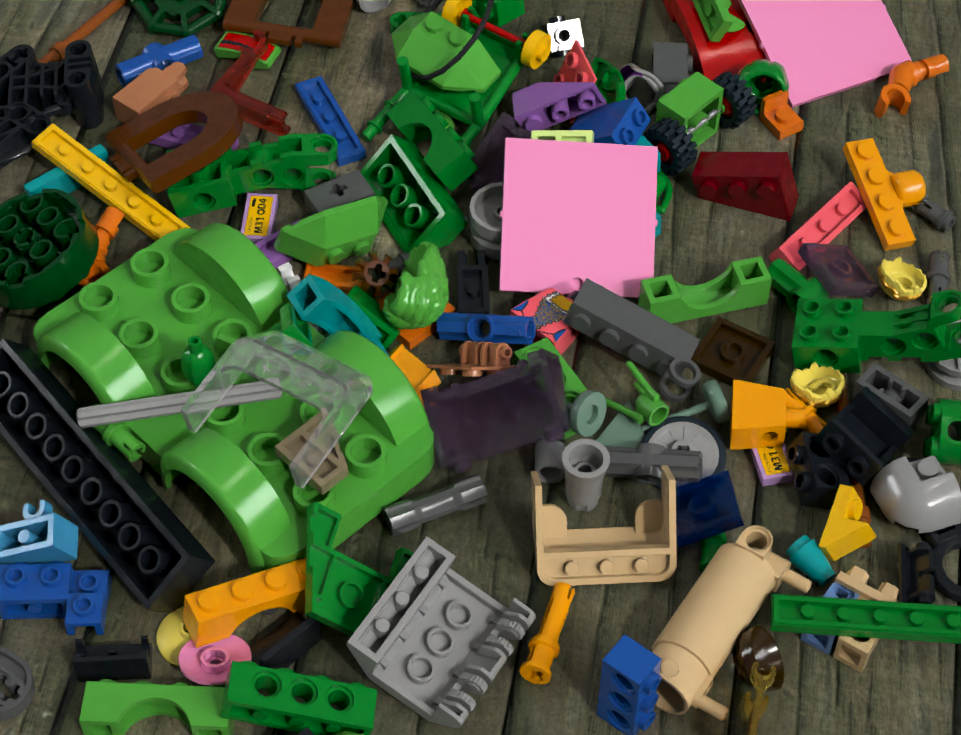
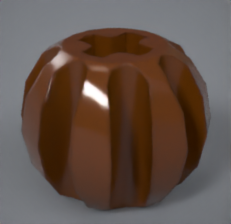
(383, 269)

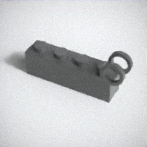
(636, 335)

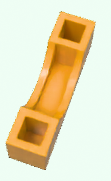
(220, 609)

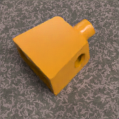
(761, 416)

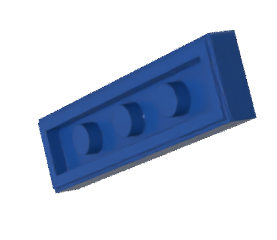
(330, 119)

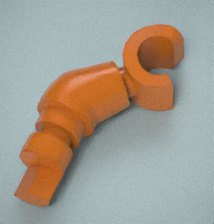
(903, 78)
(107, 230)

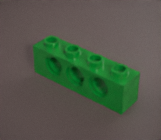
(282, 711)

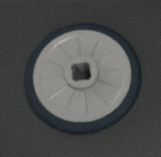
(691, 435)

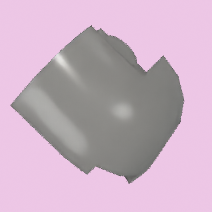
(918, 494)

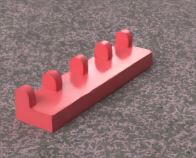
(823, 225)

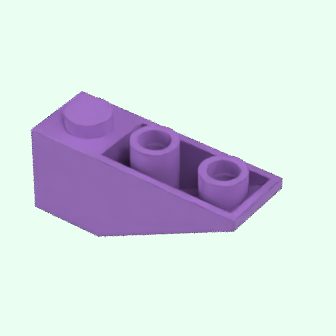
(554, 102)

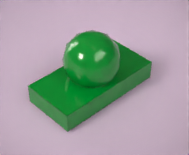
(293, 325)

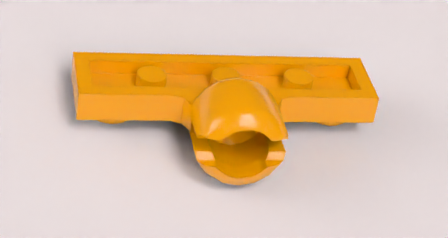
(885, 193)

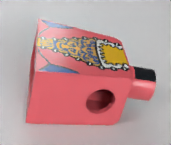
(549, 311)

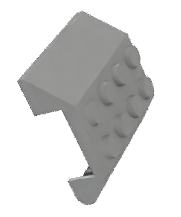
(437, 637)

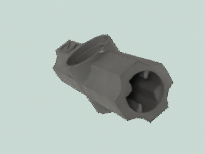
(646, 460)

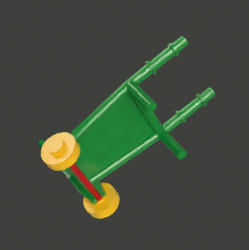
(470, 107)

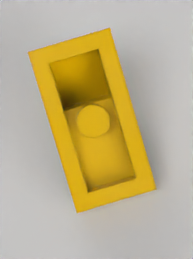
(843, 530)

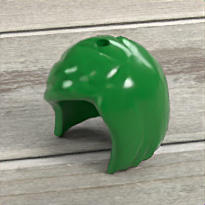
(763, 68)

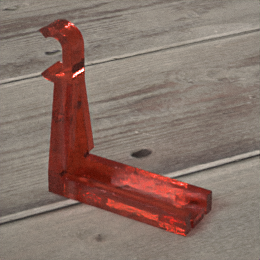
(251, 109)

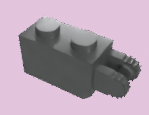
(670, 64)

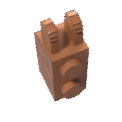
(150, 90)

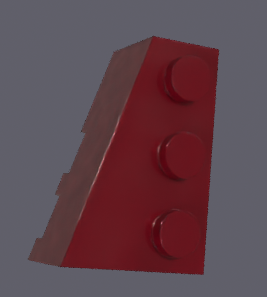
(748, 181)

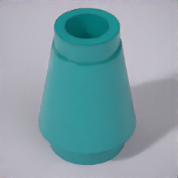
(811, 560)

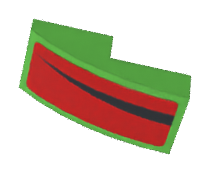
(230, 46)

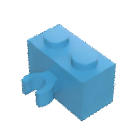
(39, 537)

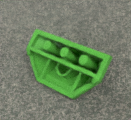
(434, 41)
(334, 232)

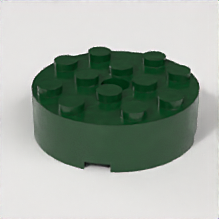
(43, 248)

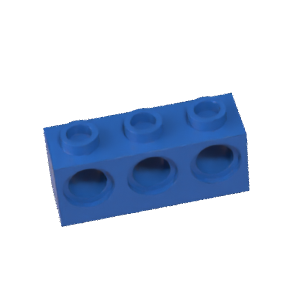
(629, 687)

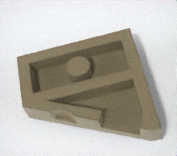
(332, 468)

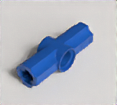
(159, 56)
(503, 328)

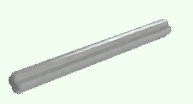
(169, 405)

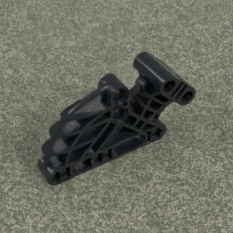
(55, 86)

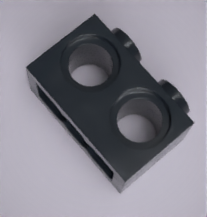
(814, 472)

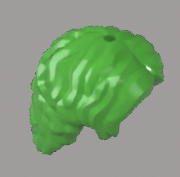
(420, 290)

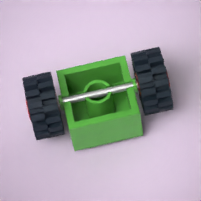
(693, 115)

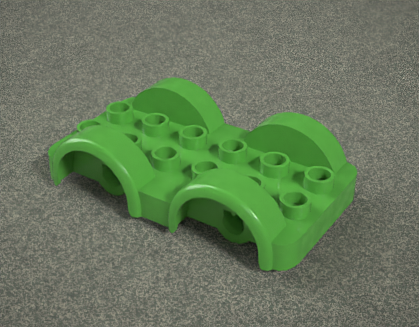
(129, 344)

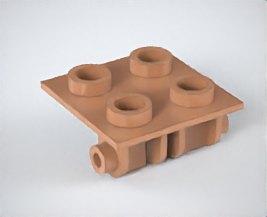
(478, 357)

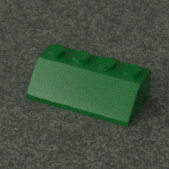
(417, 200)

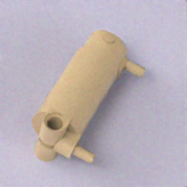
(715, 617)

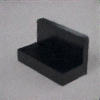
(286, 642)

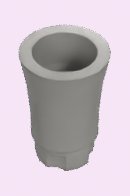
(585, 468)

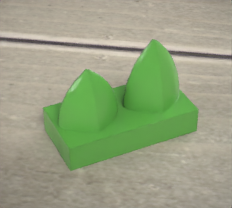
(717, 19)

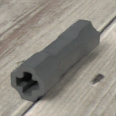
(413, 512)

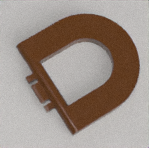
(327, 31)
(219, 134)

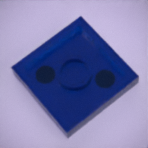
(706, 508)

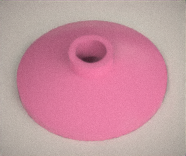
(212, 662)

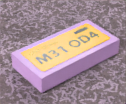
(259, 216)
(772, 465)

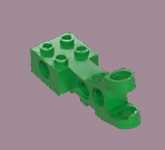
(254, 168)
(844, 334)

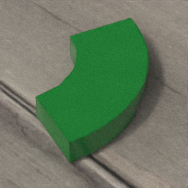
(609, 80)

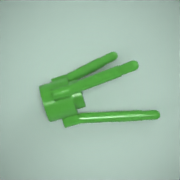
(648, 404)

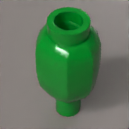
(197, 360)

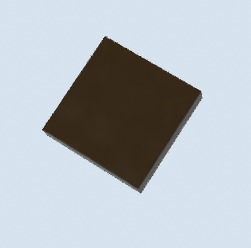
(732, 352)

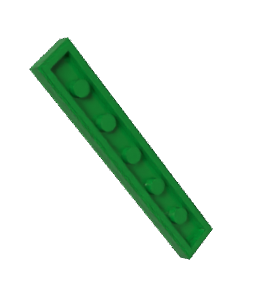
(865, 618)

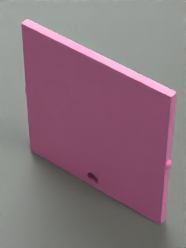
(826, 43)
(577, 216)

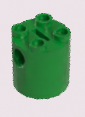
(939, 417)

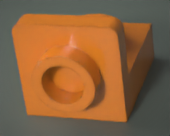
(779, 116)

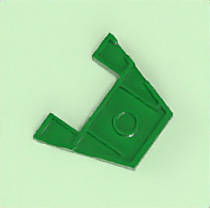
(337, 587)

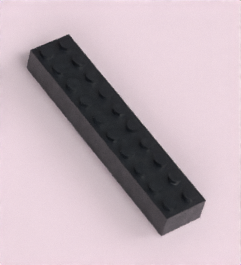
(97, 485)

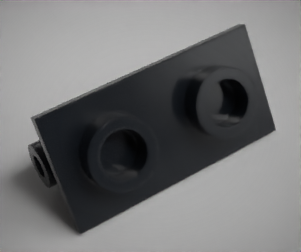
(911, 567)

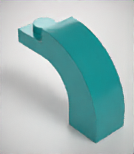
(331, 309)

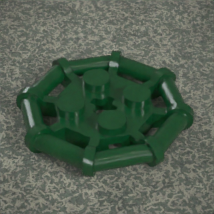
(179, 11)

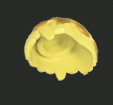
(901, 280)
(818, 385)

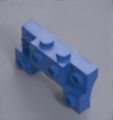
(55, 592)

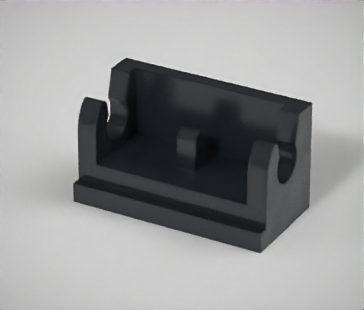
(113, 661)

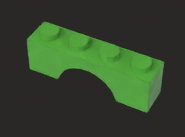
(739, 287)
(116, 706)

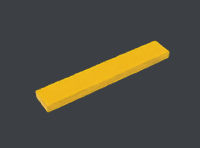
(106, 183)

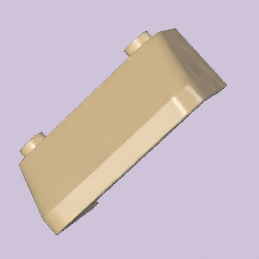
(609, 553)

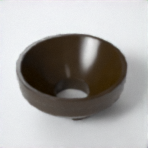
(758, 646)

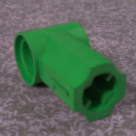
(794, 284)

